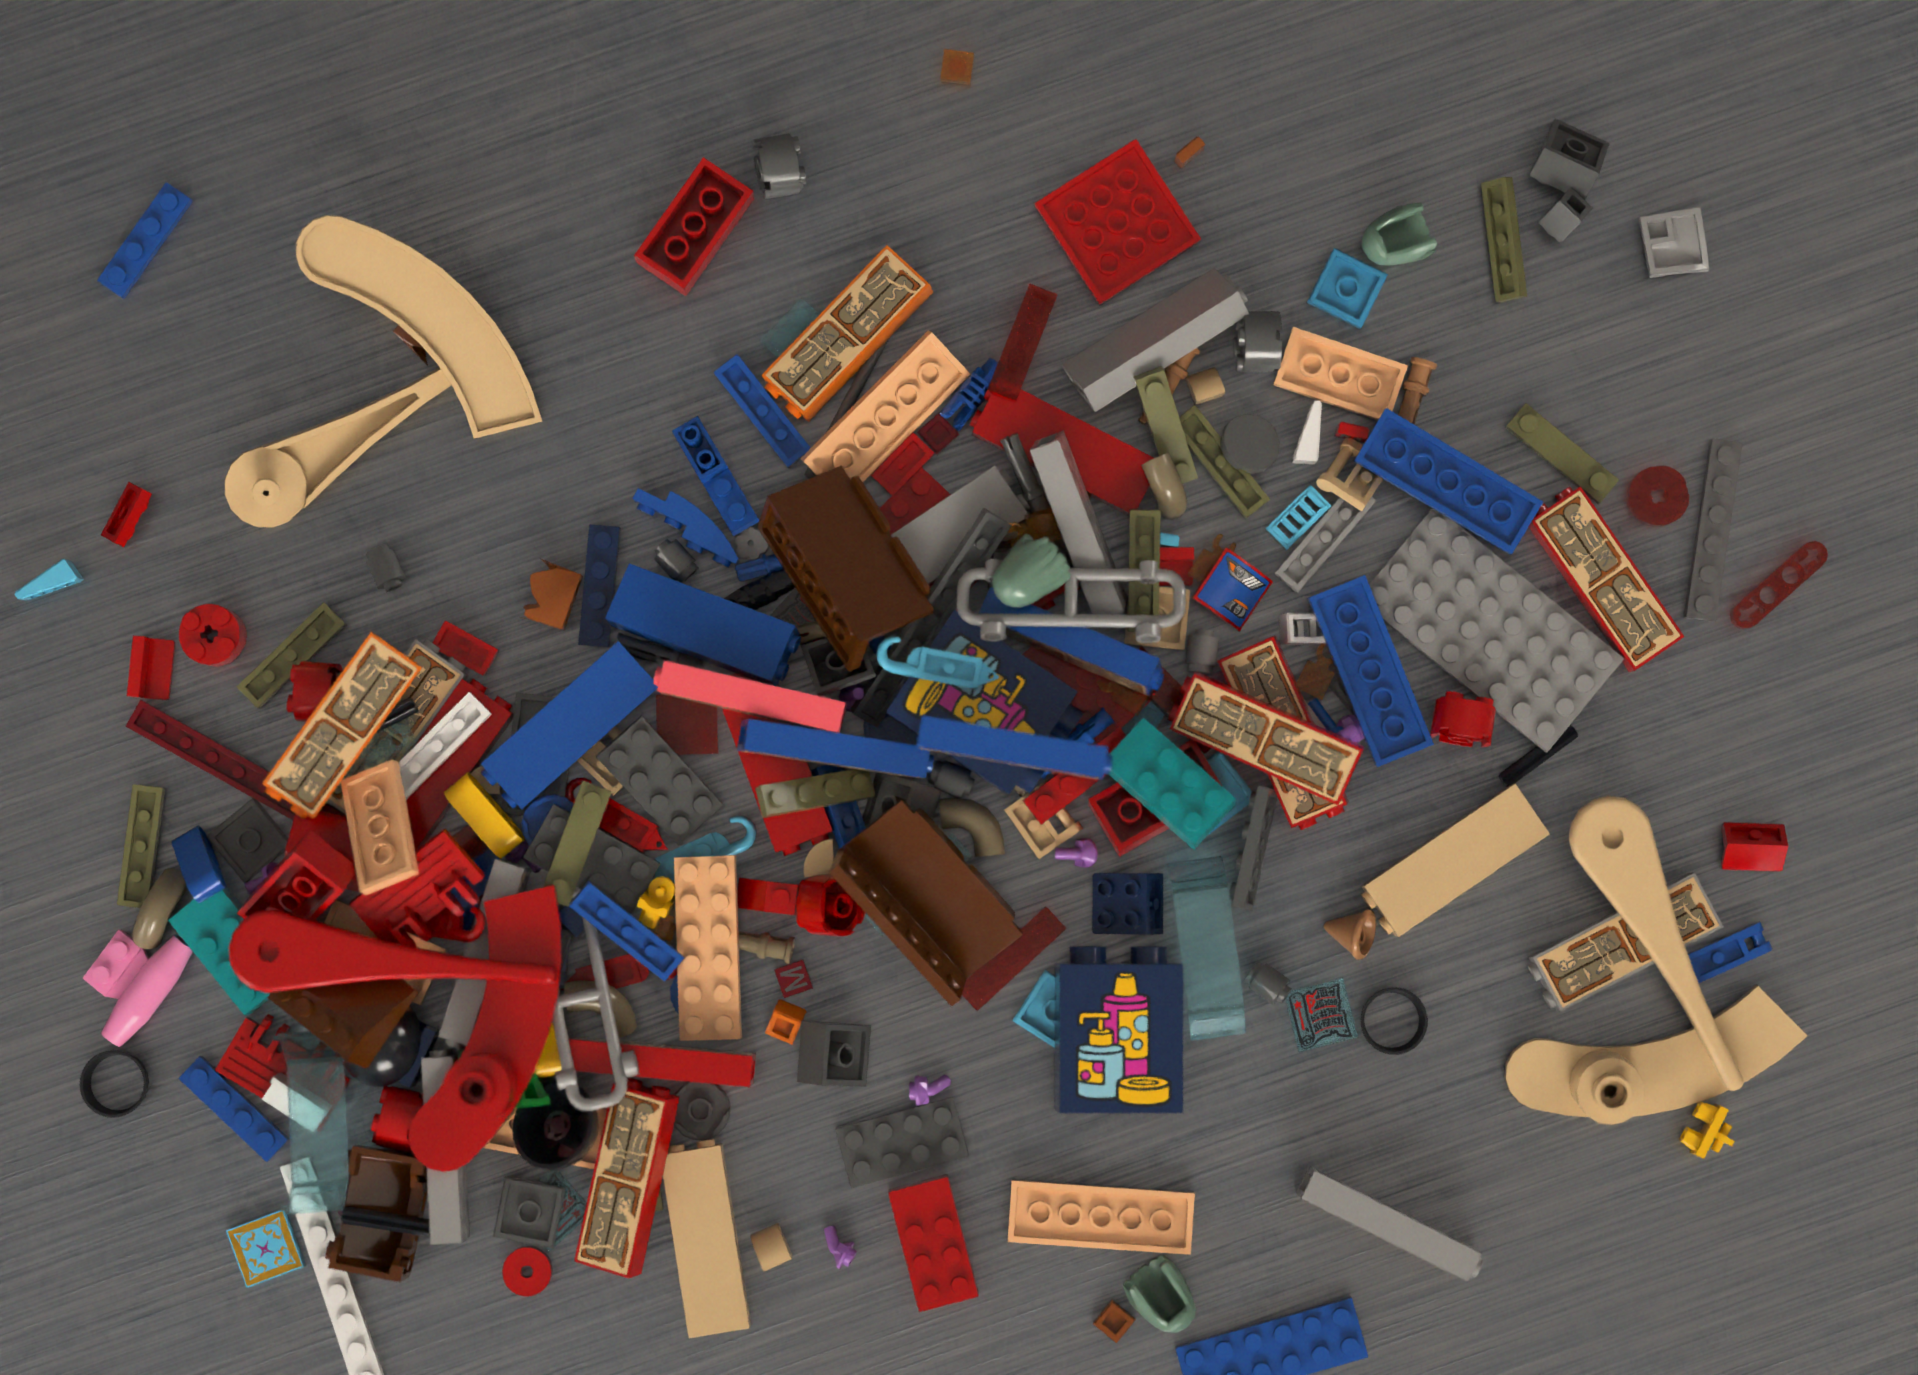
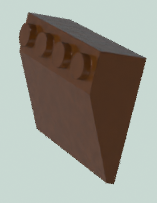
(349, 1016)

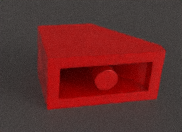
(767, 896)

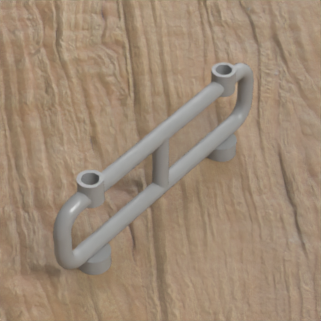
(1147, 626)
(623, 1064)

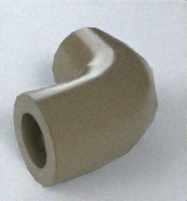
(1166, 486)
(977, 821)
(157, 909)
(622, 1009)

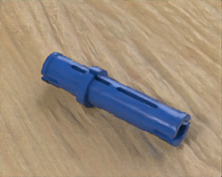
(1089, 730)

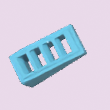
(1312, 493)
(54, 578)

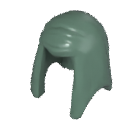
(1399, 237)
(1029, 572)
(1161, 1295)

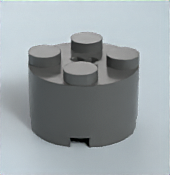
(778, 166)
(1258, 342)

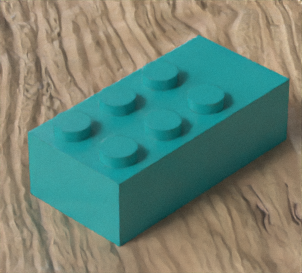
(1169, 783)
(208, 932)

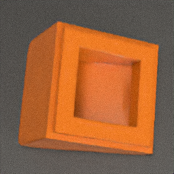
(785, 1021)

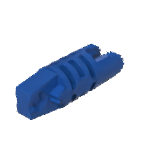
(970, 394)

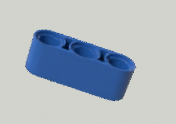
(198, 864)

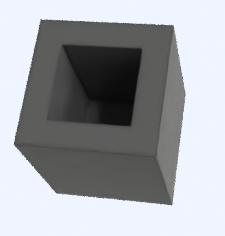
(1565, 215)

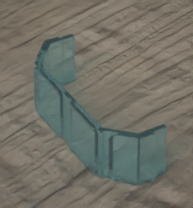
(1207, 948)
(315, 1124)

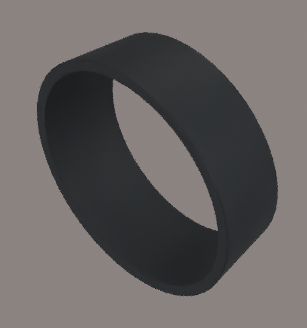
(1422, 1028)
(86, 1091)

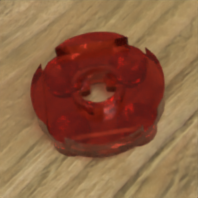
(1659, 513)

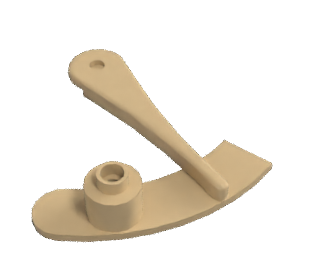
(472, 355)
(1655, 1076)

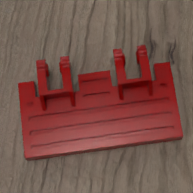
(440, 868)
(253, 1062)

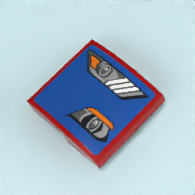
(1232, 589)

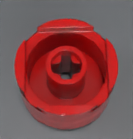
(224, 647)
(310, 685)
(1463, 720)
(826, 907)
(394, 1121)

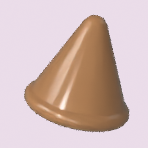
(1354, 932)

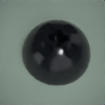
(395, 1055)
(555, 1133)

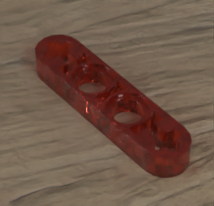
(1776, 582)

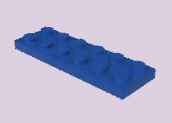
(1448, 481)
(1370, 671)
(1280, 1346)

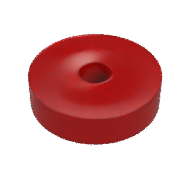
(517, 1281)

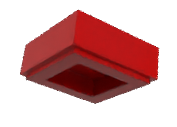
(1353, 431)

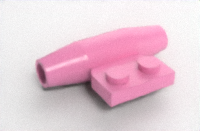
(136, 981)

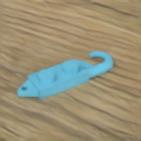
(937, 666)
(708, 845)

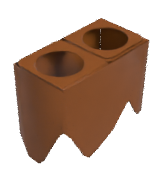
(555, 594)

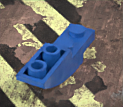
(715, 476)
(700, 530)

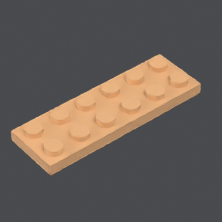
(889, 410)
(710, 946)
(1101, 1217)

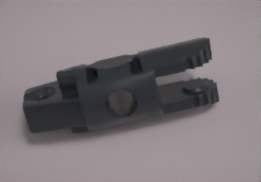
(762, 591)

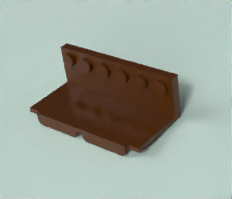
(844, 561)
(926, 897)

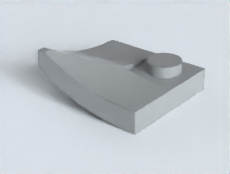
(1674, 242)

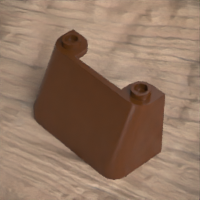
(383, 1183)

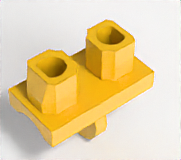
(656, 901)
(1713, 1118)

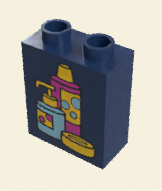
(1019, 701)
(1118, 1033)

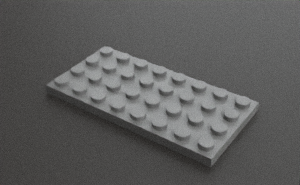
(1492, 629)

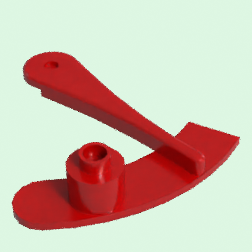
(515, 1018)

